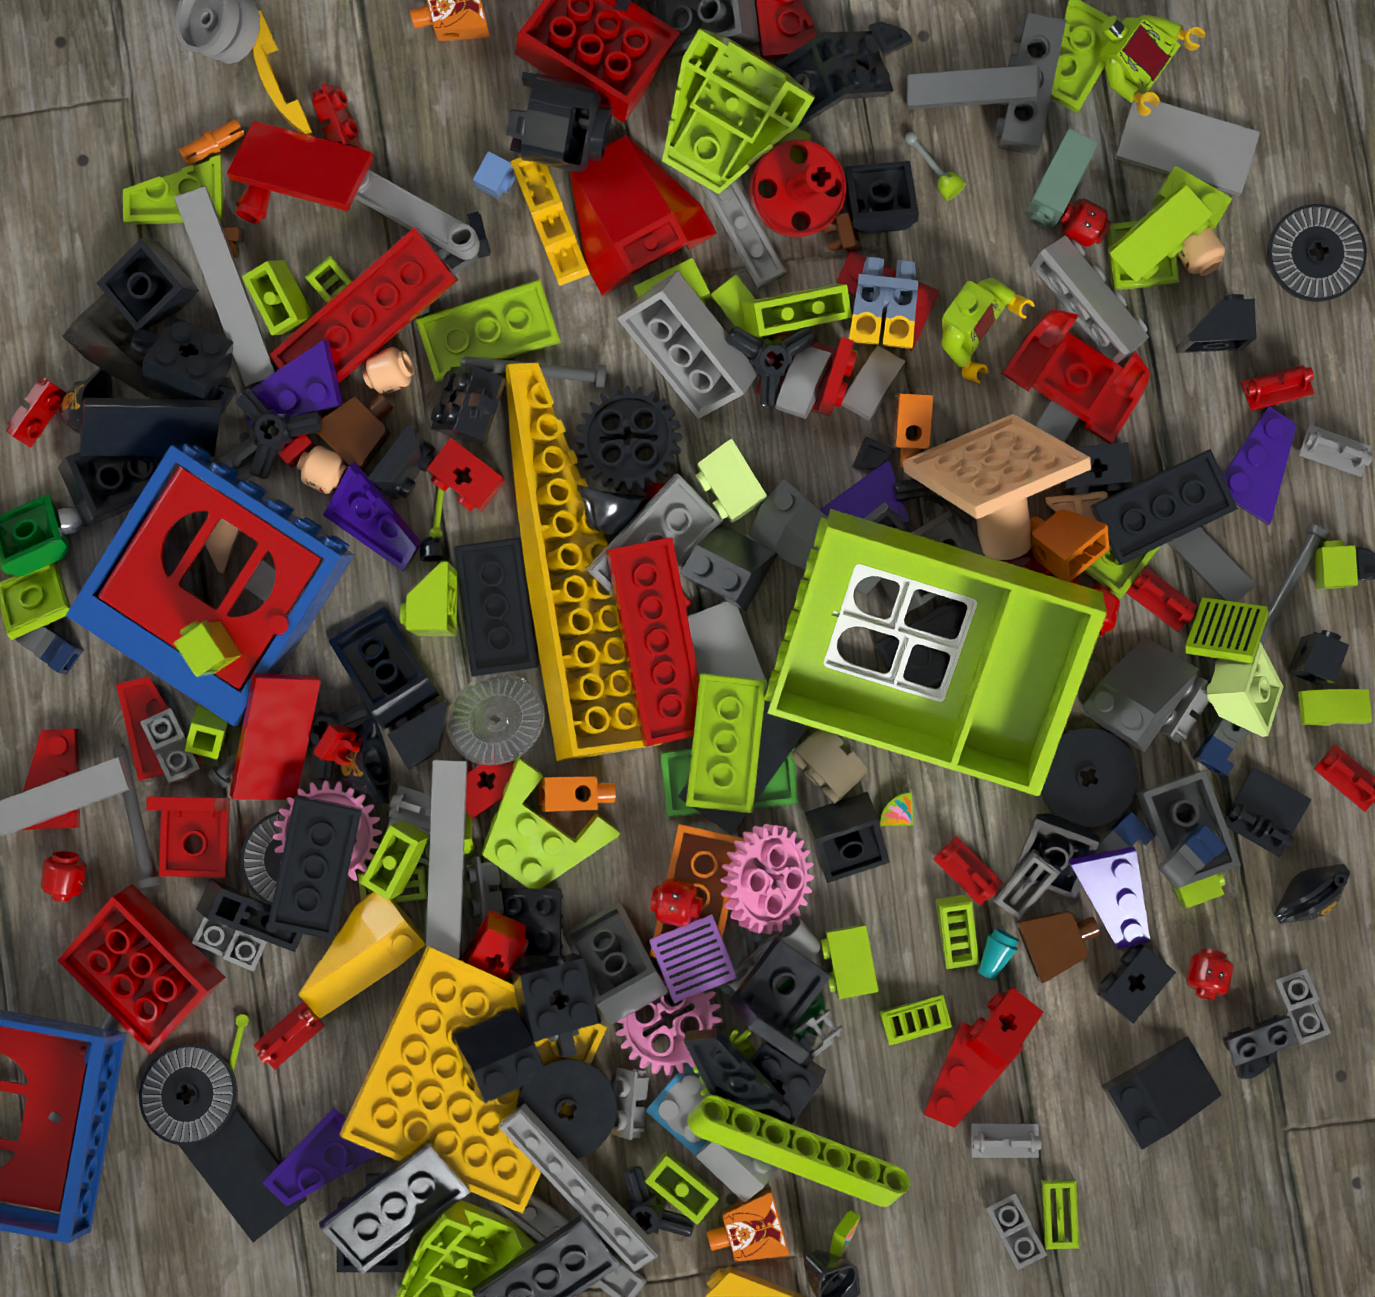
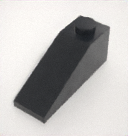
(244, 914)

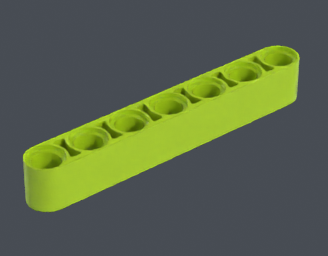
(798, 1151)

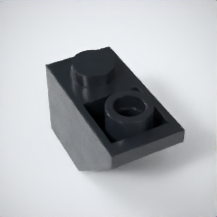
(423, 735)

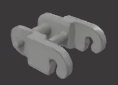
(826, 1039)

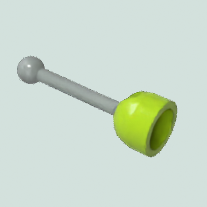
(949, 183)

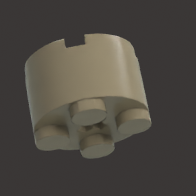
(829, 764)

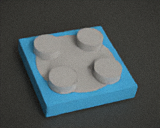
(676, 1103)

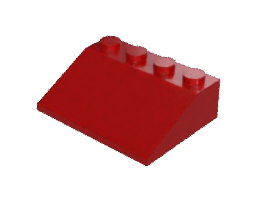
(598, 48)
(140, 968)

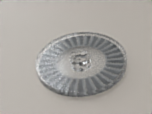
(490, 742)

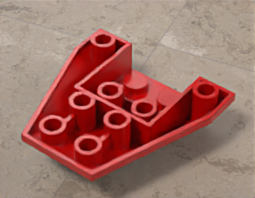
(632, 214)

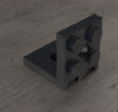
(834, 72)
(773, 1011)

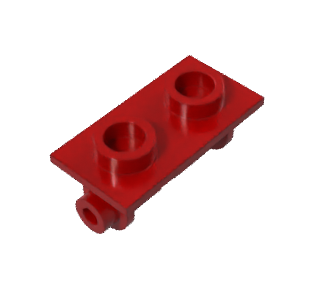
(332, 105)
(1278, 387)
(30, 423)
(1162, 599)
(1347, 777)
(968, 871)
(288, 1036)

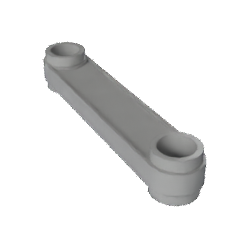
(414, 212)

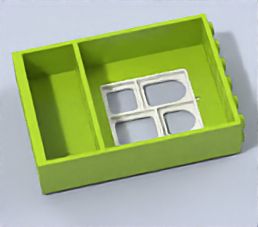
(1007, 669)

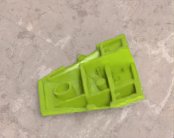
(728, 110)
(462, 1252)

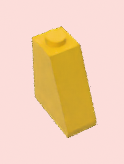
(742, 1284)

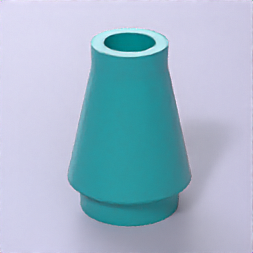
(997, 952)

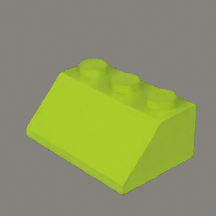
(433, 604)

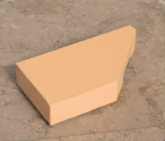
(1076, 503)
(222, 544)

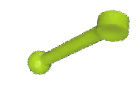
(436, 531)
(241, 1021)

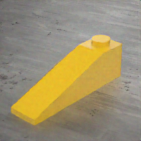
(365, 950)

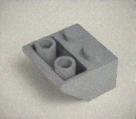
(737, 1171)

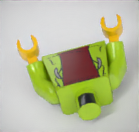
(1139, 53)
(972, 317)

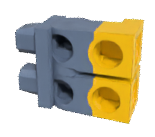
(888, 295)

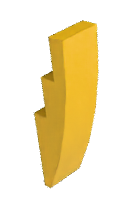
(550, 220)

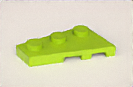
(1079, 55)
(154, 199)

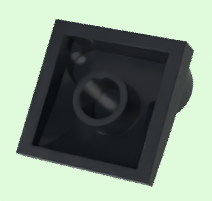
(881, 197)
(402, 464)
(1059, 842)

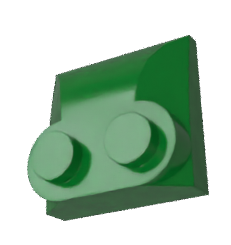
(31, 537)

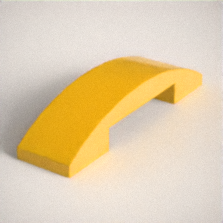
(293, 111)

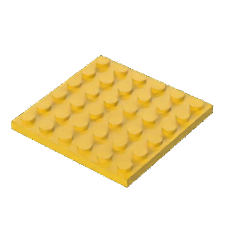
(423, 1091)

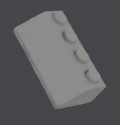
(1084, 293)
(688, 345)

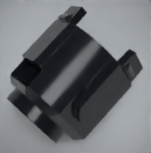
(562, 124)

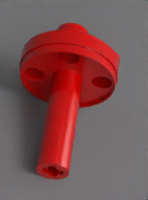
(798, 188)

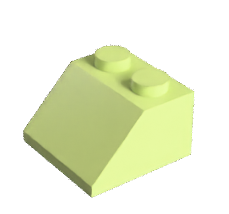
(731, 482)
(1246, 692)

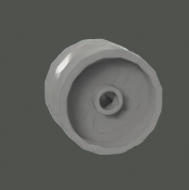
(218, 28)

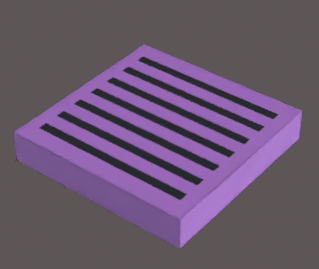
(693, 958)

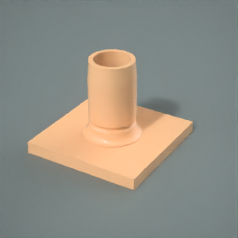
(993, 475)

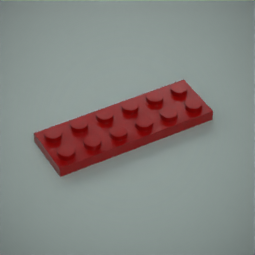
(373, 305)
(656, 639)

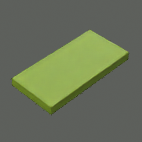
(489, 328)
(726, 743)

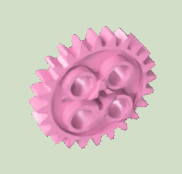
(365, 831)
(767, 878)
(677, 1054)

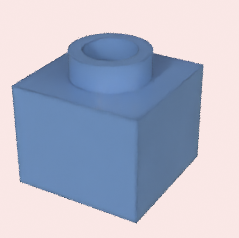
(494, 176)

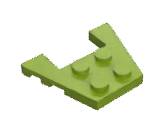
(529, 844)

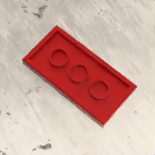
(300, 165)
(274, 736)

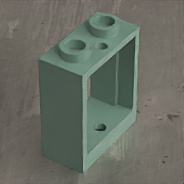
(1061, 179)

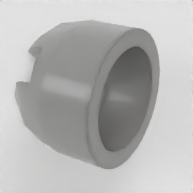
(69, 520)

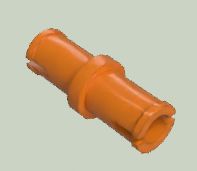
(212, 142)

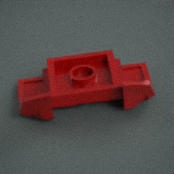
(1078, 375)

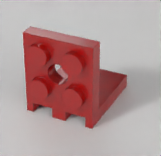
(831, 387)
(191, 816)

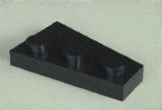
(729, 1072)

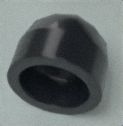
(432, 550)

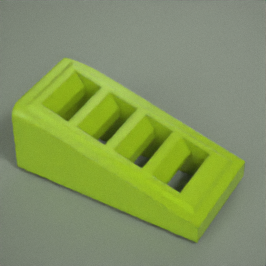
(319, 271)
(956, 903)
(919, 1031)

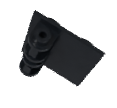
(1266, 812)
(540, 913)

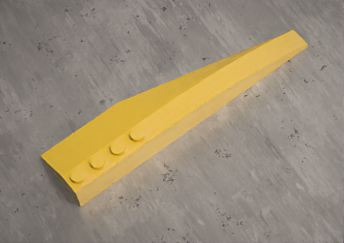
(572, 612)

